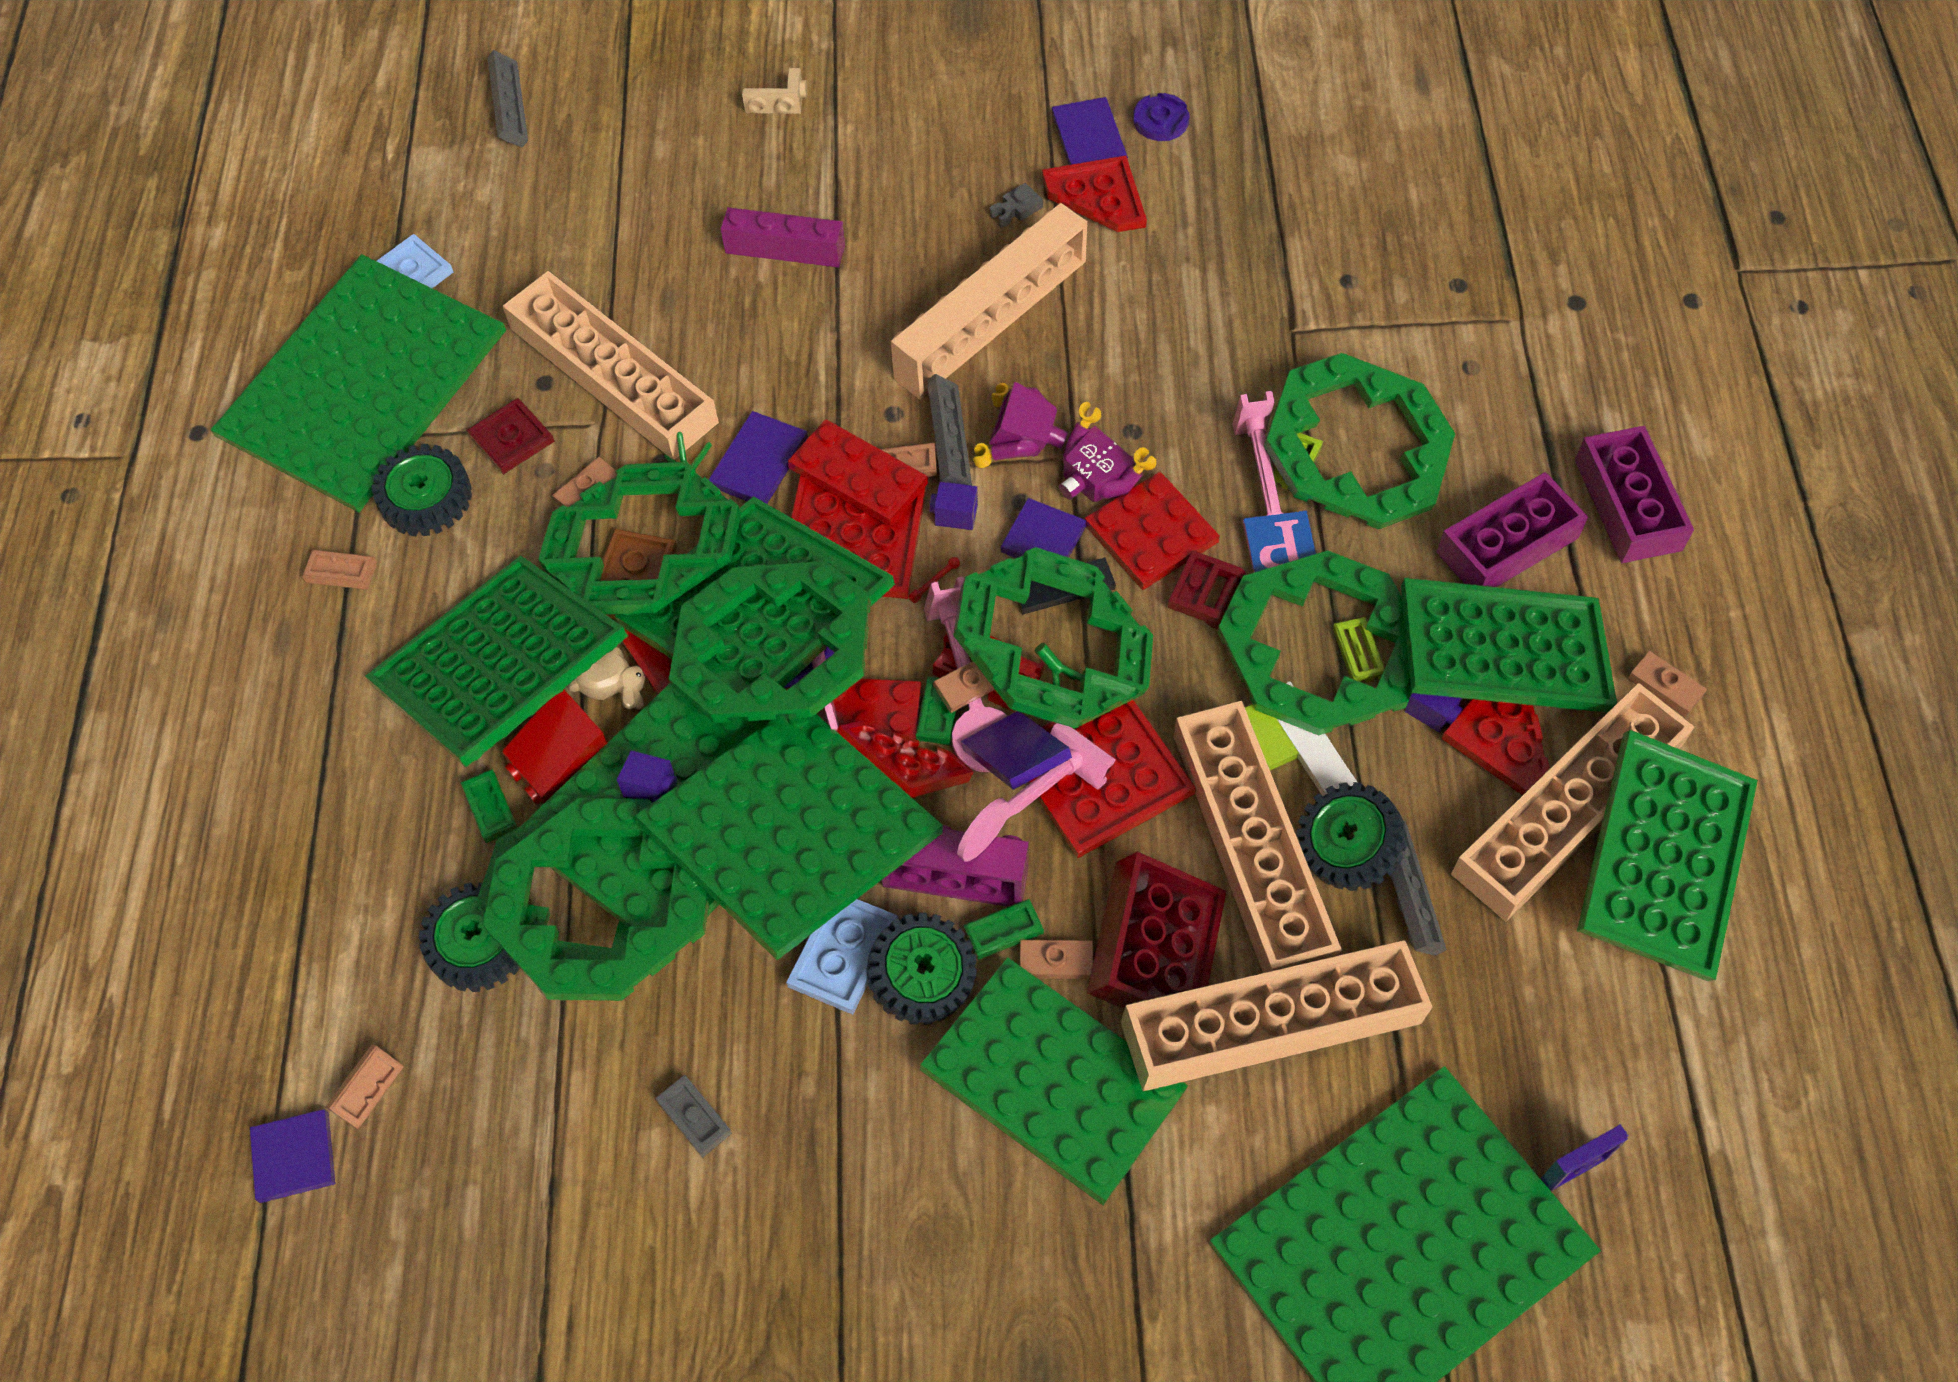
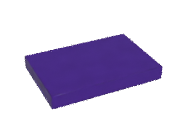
(1088, 131)
(758, 458)
(1016, 750)

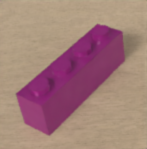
(783, 237)

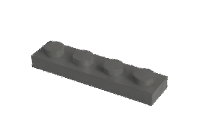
(507, 99)
(949, 431)
(1416, 903)

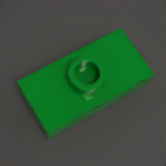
(935, 719)
(489, 805)
(1003, 929)

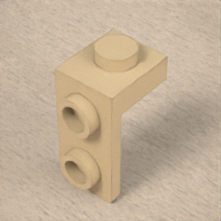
(777, 99)

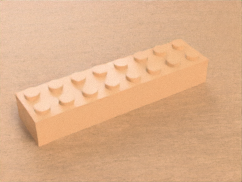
(989, 300)
(611, 364)
(1561, 807)
(1254, 839)
(1274, 1015)

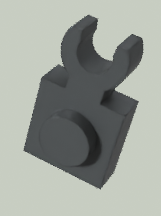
(1017, 203)

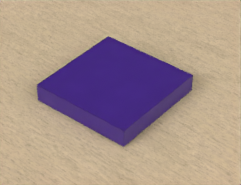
(1043, 528)
(292, 1156)
(1584, 1158)

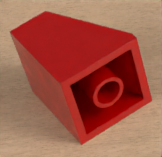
(552, 747)

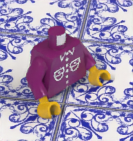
(1021, 425)
(1098, 464)

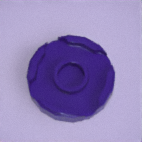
(1161, 117)

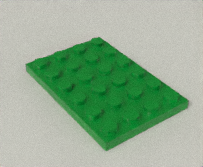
(1507, 645)
(1668, 856)
(1051, 1080)

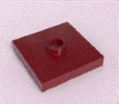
(510, 435)

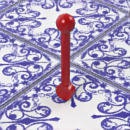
(915, 595)

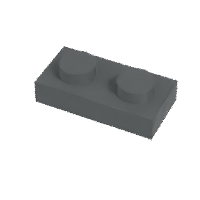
(693, 1116)

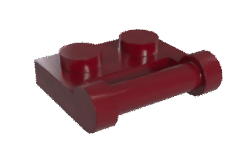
(1196, 584)

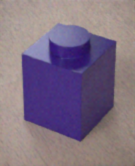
(955, 505)
(1434, 710)
(646, 777)

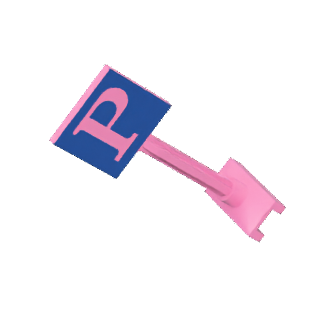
(1278, 535)

